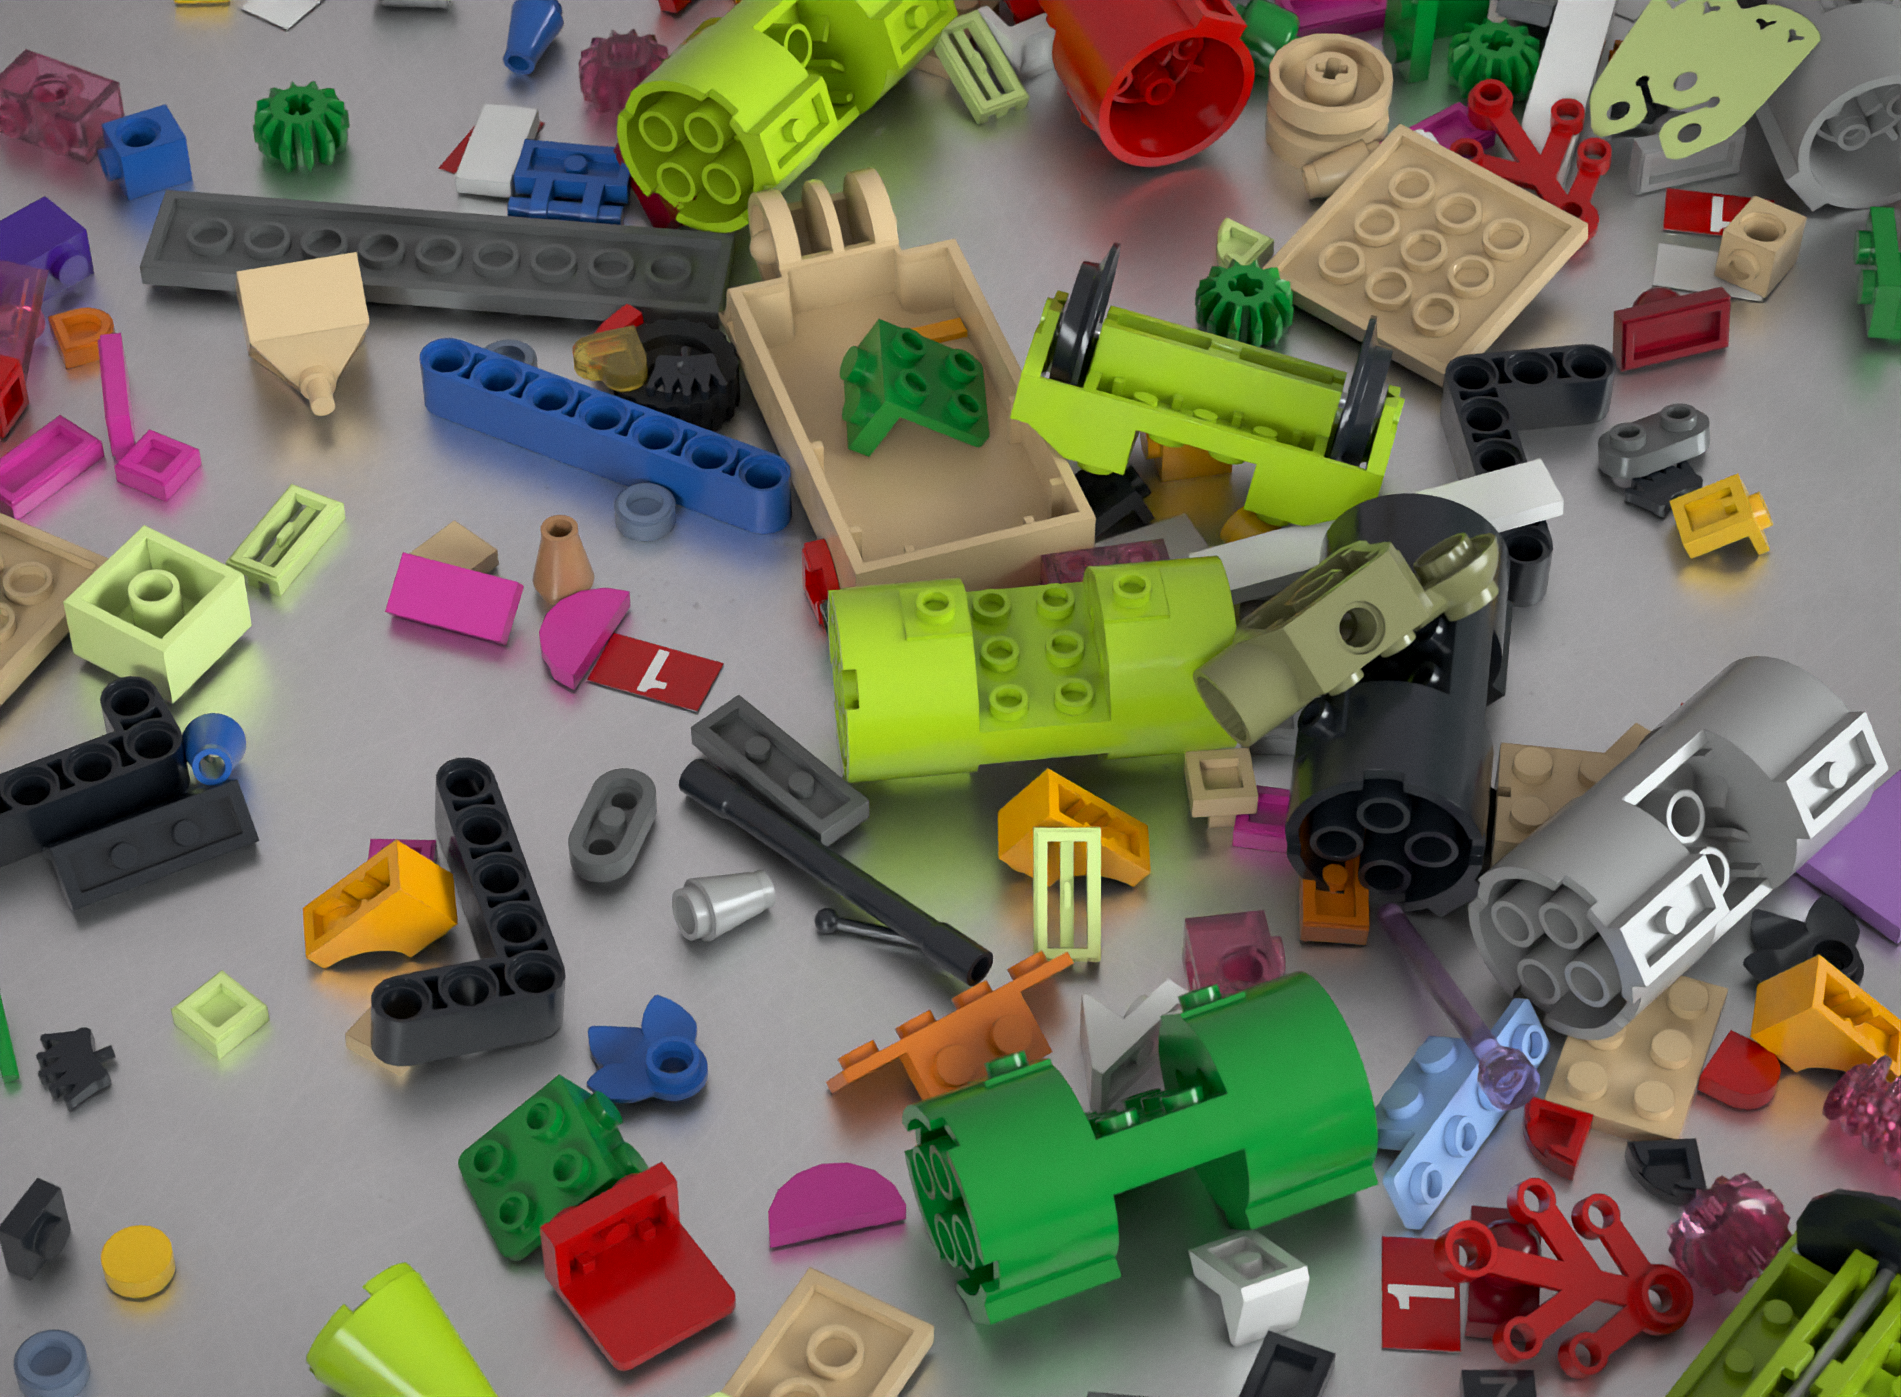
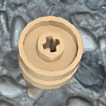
(1326, 96)

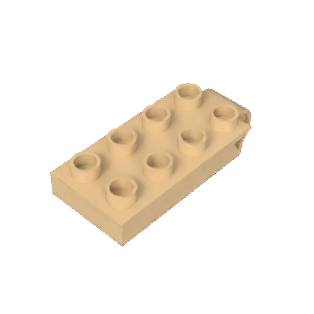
(921, 498)

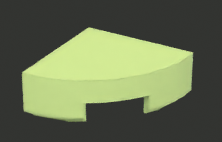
(1242, 245)

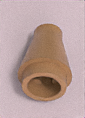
(561, 561)

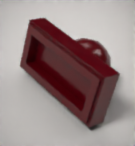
(1670, 326)
(1496, 1299)

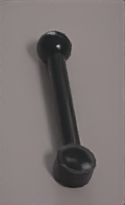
(828, 921)

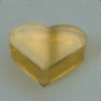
(612, 357)

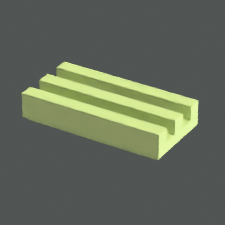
(976, 103)
(295, 542)
(1067, 837)

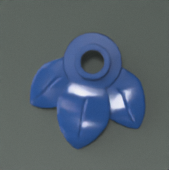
(639, 1060)

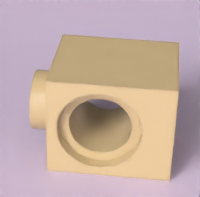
(1760, 246)

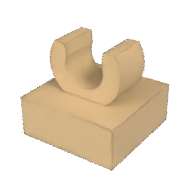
(1220, 785)

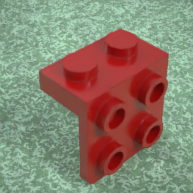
(633, 1269)

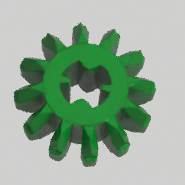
(1493, 53)
(301, 126)
(1245, 304)

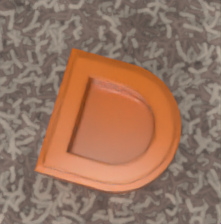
(78, 334)

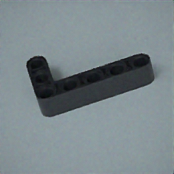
(1513, 391)
(518, 982)

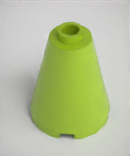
(396, 1345)

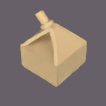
(305, 322)

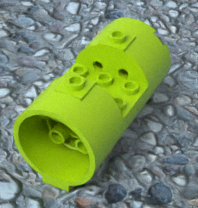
(765, 96)
(1026, 673)

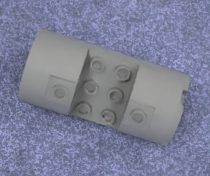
(1841, 107)
(1674, 845)

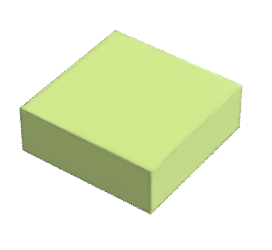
(220, 1014)

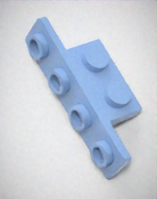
(1442, 1113)

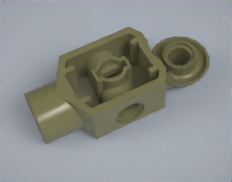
(1337, 621)

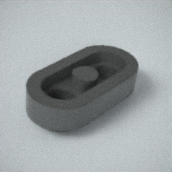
(1654, 442)
(605, 836)

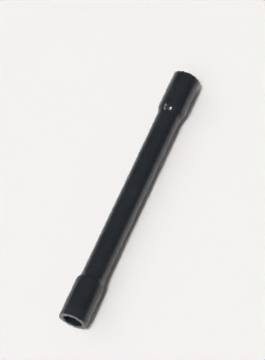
(936, 939)

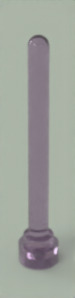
(1503, 1071)

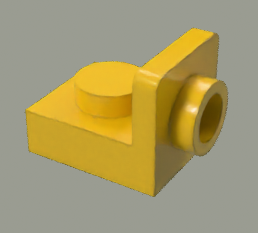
(1721, 516)

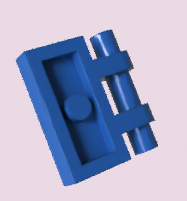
(572, 172)

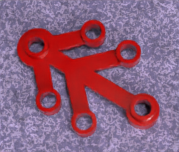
(1491, 110)
(1572, 1276)

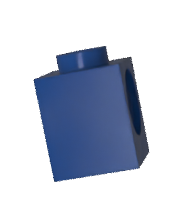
(145, 152)

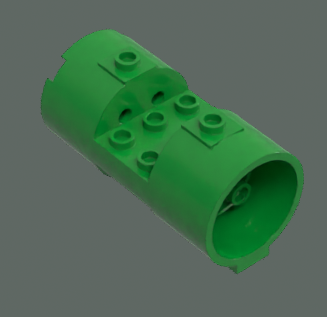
(1254, 1099)

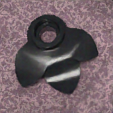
(1788, 942)

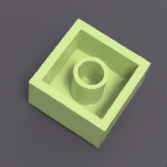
(158, 612)

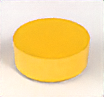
(138, 1261)

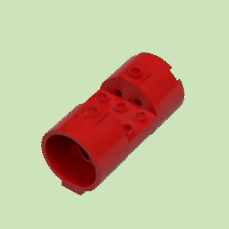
(1149, 72)

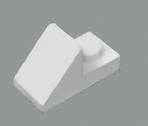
(1119, 1047)
(1256, 1282)

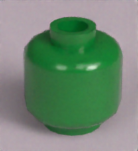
(1266, 32)

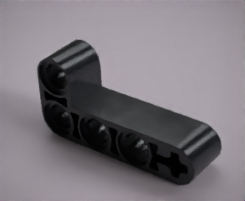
(99, 779)

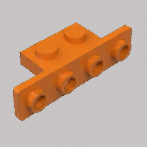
(954, 1048)

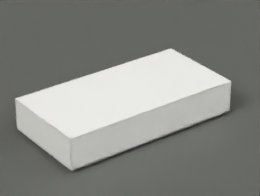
(495, 150)

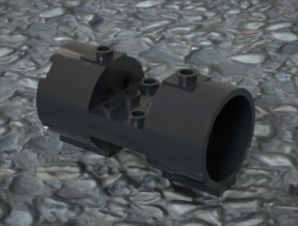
(1405, 752)

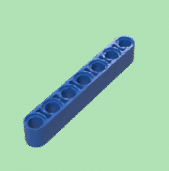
(606, 435)

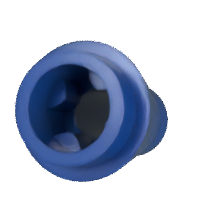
(531, 32)
(213, 736)

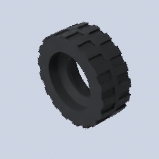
(667, 338)

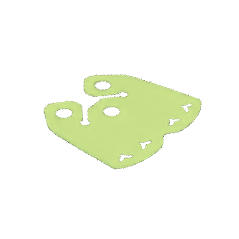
(1724, 52)

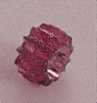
(616, 67)
(1729, 1234)

